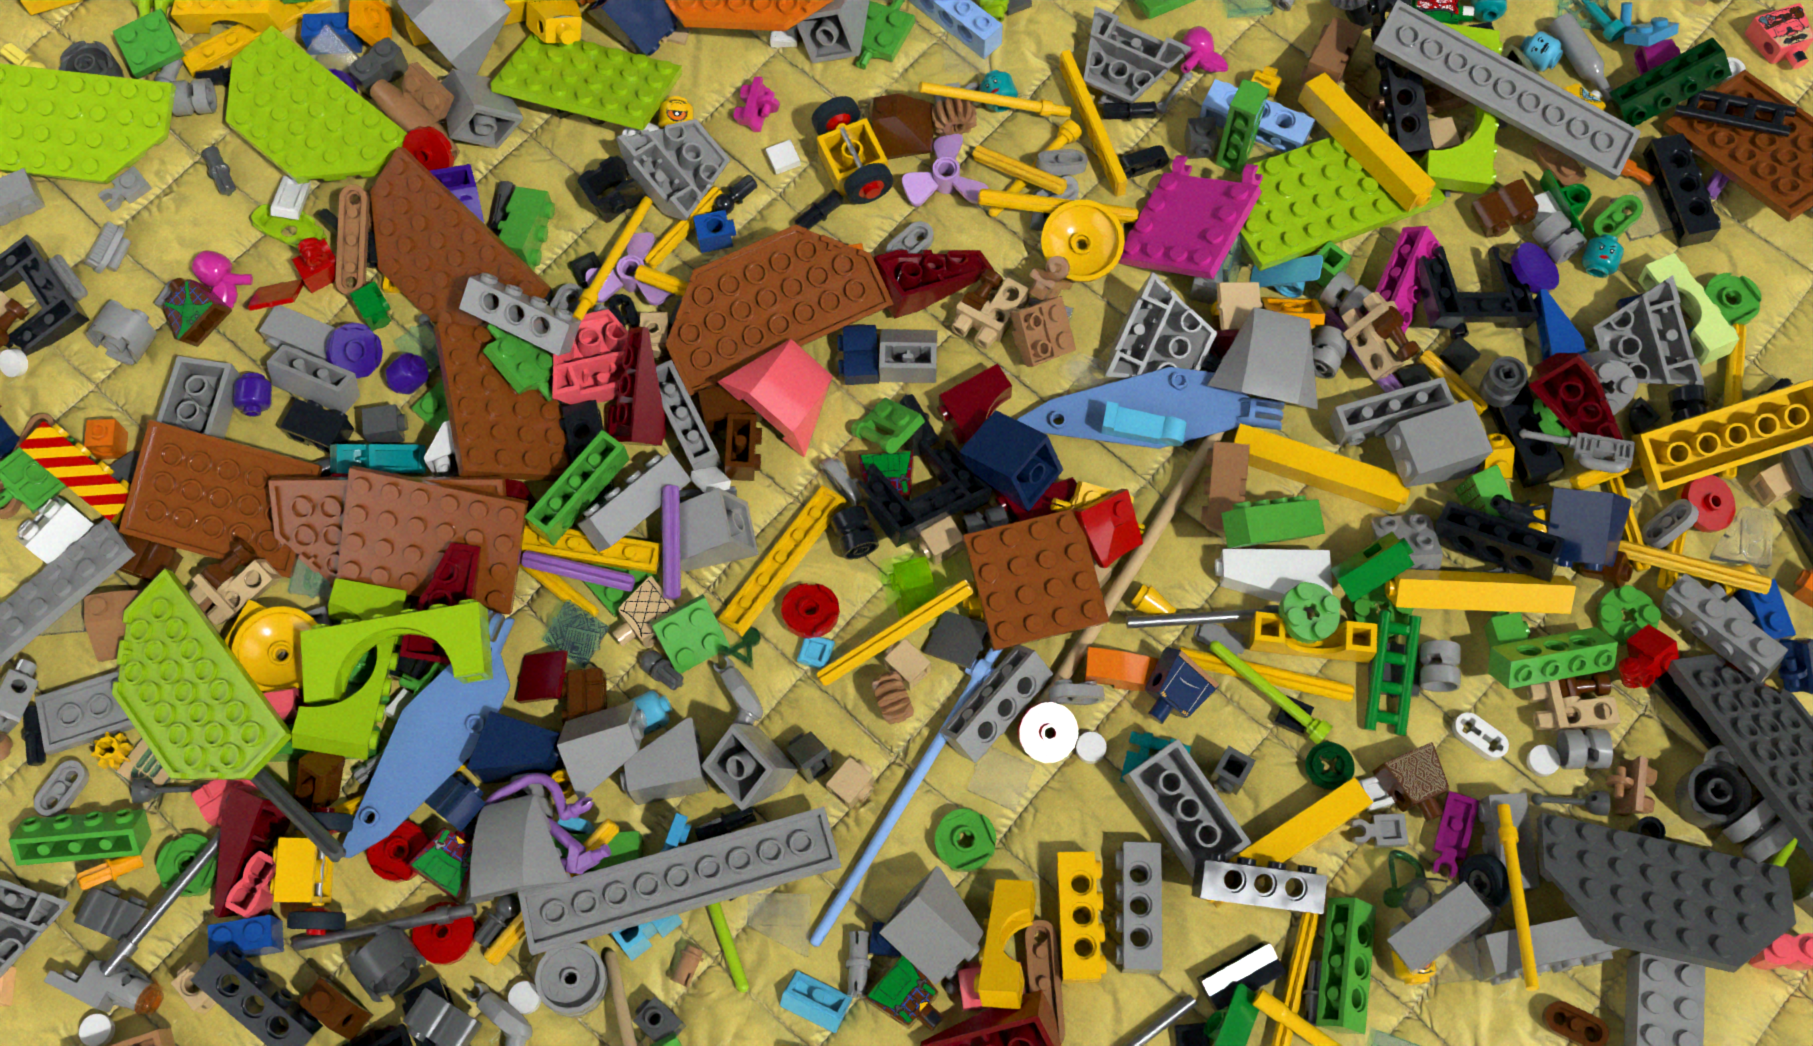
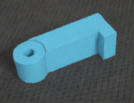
(1143, 426)

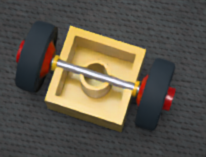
(851, 151)
(307, 876)

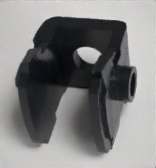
(611, 173)

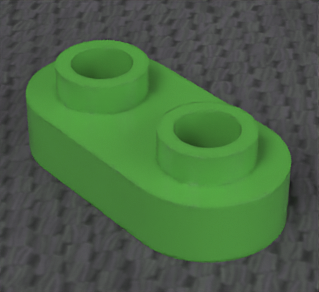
(1616, 219)

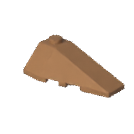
(104, 620)

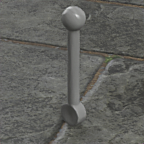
(1162, 106)

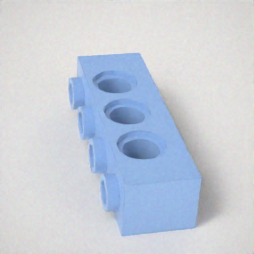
(966, 22)
(1270, 133)

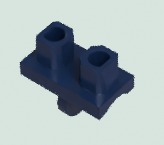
(1797, 665)

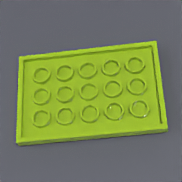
(588, 80)

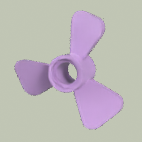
(922, 185)
(637, 251)

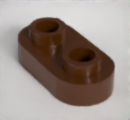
(1574, 1024)

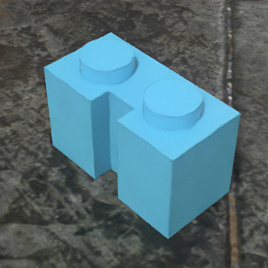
(635, 939)

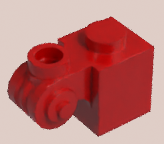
(315, 263)
(1648, 658)

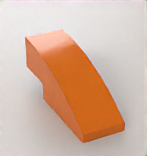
(1119, 668)

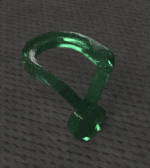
(749, 639)
(1393, 896)

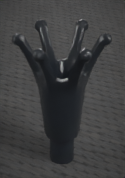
(1518, 512)

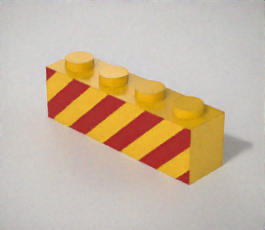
(77, 471)

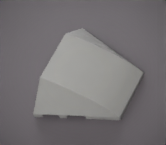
(459, 27)
(1125, 59)
(674, 165)
(1159, 334)
(1652, 338)
(1271, 359)
(513, 851)
(23, 919)

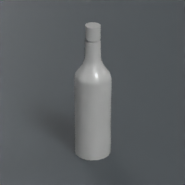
(1580, 52)

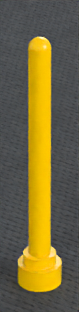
(1067, 134)

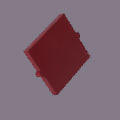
(542, 676)

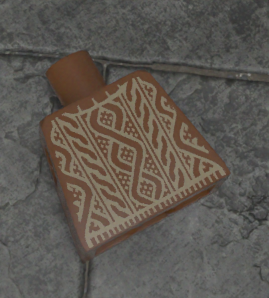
(1415, 780)

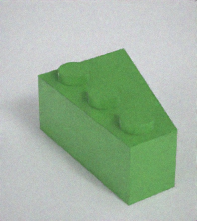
(527, 224)

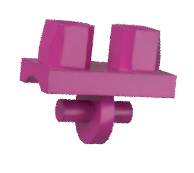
(759, 104)

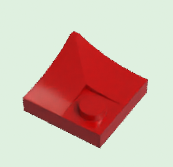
(1110, 527)

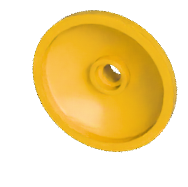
(1087, 223)
(264, 638)

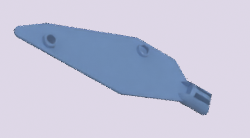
(1161, 392)
(429, 744)

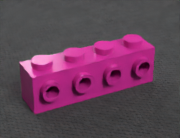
(1402, 274)

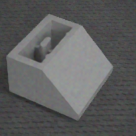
(908, 356)

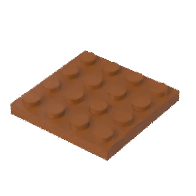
(1035, 579)

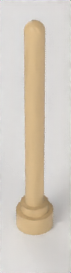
(619, 998)

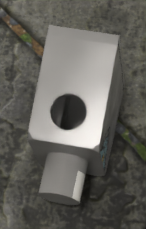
(12, 703)

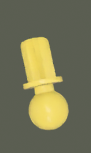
(18, 57)

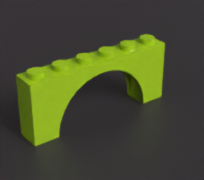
(1471, 163)
(333, 651)
(350, 725)

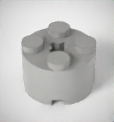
(122, 332)
(1615, 377)

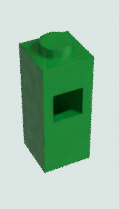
(1373, 566)

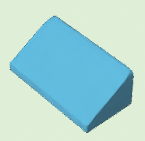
(815, 1001)

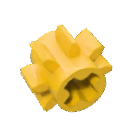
(1268, 79)
(106, 744)

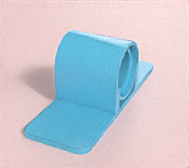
(1290, 276)

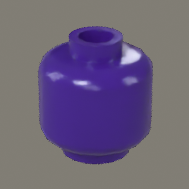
(407, 373)
(252, 394)

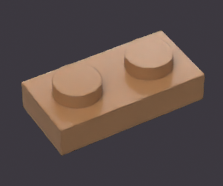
(1563, 167)

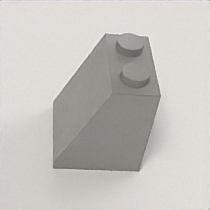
(835, 30)
(477, 112)
(1438, 445)
(714, 530)
(600, 744)
(748, 765)
(667, 766)
(933, 927)

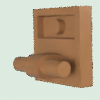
(1042, 331)

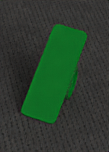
(1565, 197)
(1233, 1024)

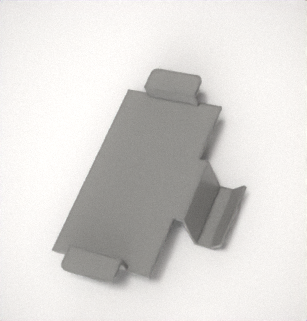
(1229, 638)

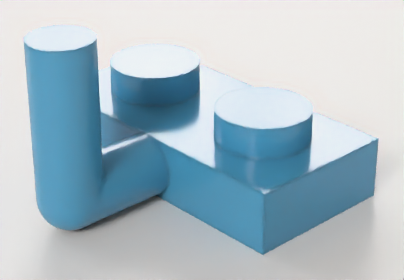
(1647, 33)
(677, 833)

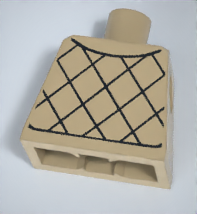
(639, 610)

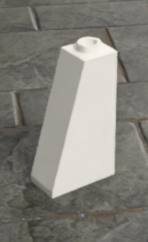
(1272, 571)

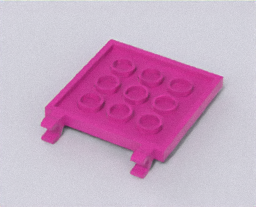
(1191, 221)

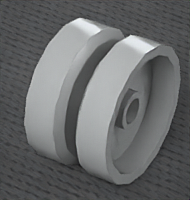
(1768, 831)
(579, 997)

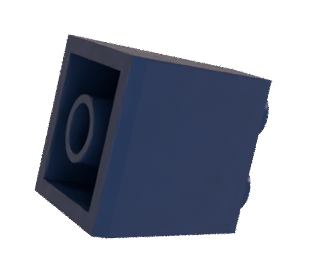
(636, 22)
(1012, 459)
(1590, 526)
(513, 748)

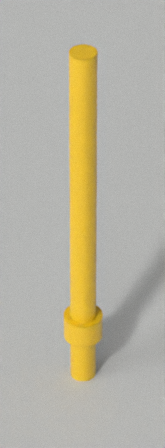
(1042, 107)
(590, 296)
(1508, 838)

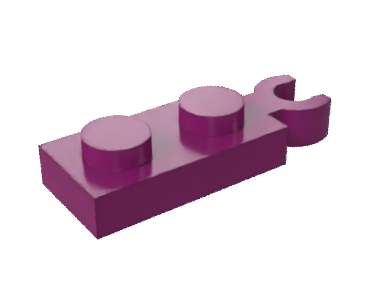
(1454, 831)

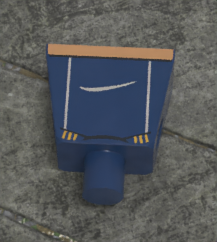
(1177, 686)

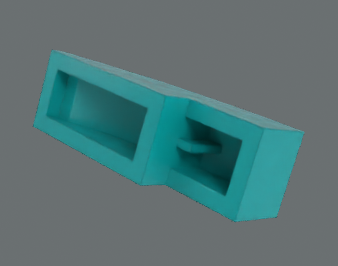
(380, 457)

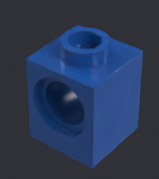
(714, 241)

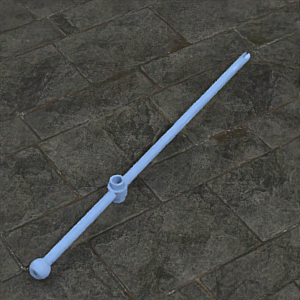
(979, 673)

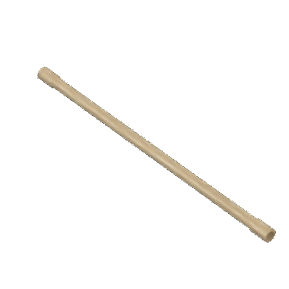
(1135, 560)

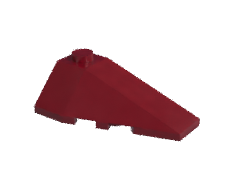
(926, 277)
(1574, 395)
(639, 406)
(452, 582)
(247, 826)
(996, 1026)

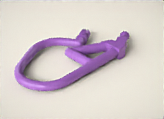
(578, 859)

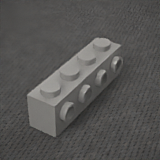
(1380, 413)
(633, 503)
(1723, 628)

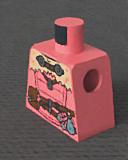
(1782, 35)

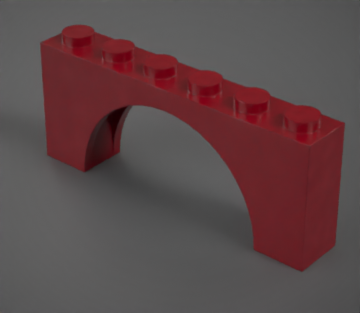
(968, 407)

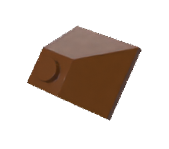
(903, 125)

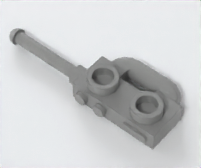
(1588, 447)

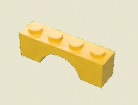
(198, 15)
(1349, 642)
(1001, 977)

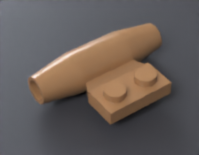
(419, 104)

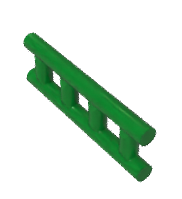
(1402, 689)

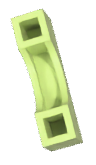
(1711, 334)

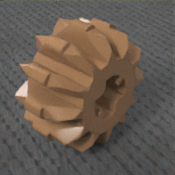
(954, 116)
(892, 697)

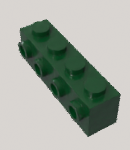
(1671, 83)

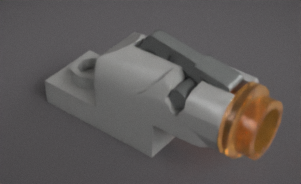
(124, 988)

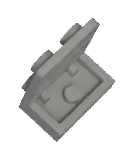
(1418, 533)

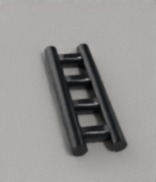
(1747, 121)

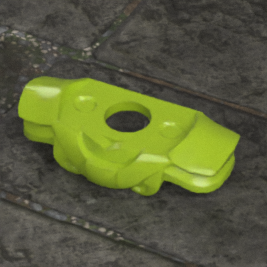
(274, 226)

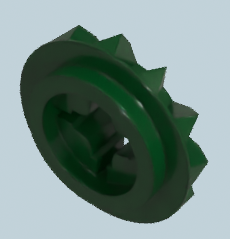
(1343, 766)

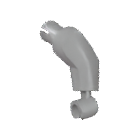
(742, 693)
(503, 1015)

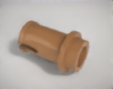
(687, 965)

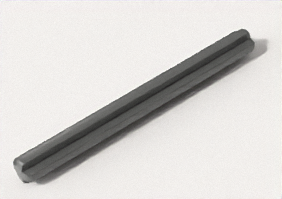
(298, 815)

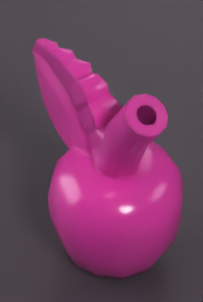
(1202, 52)
(215, 272)

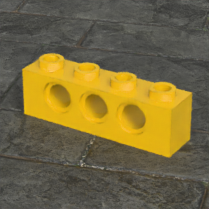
(1075, 967)

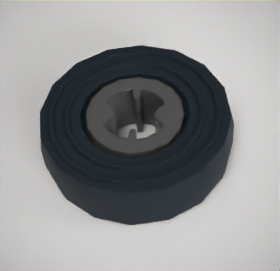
(1487, 869)

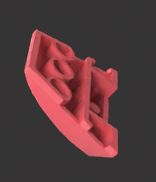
(593, 363)
(785, 390)

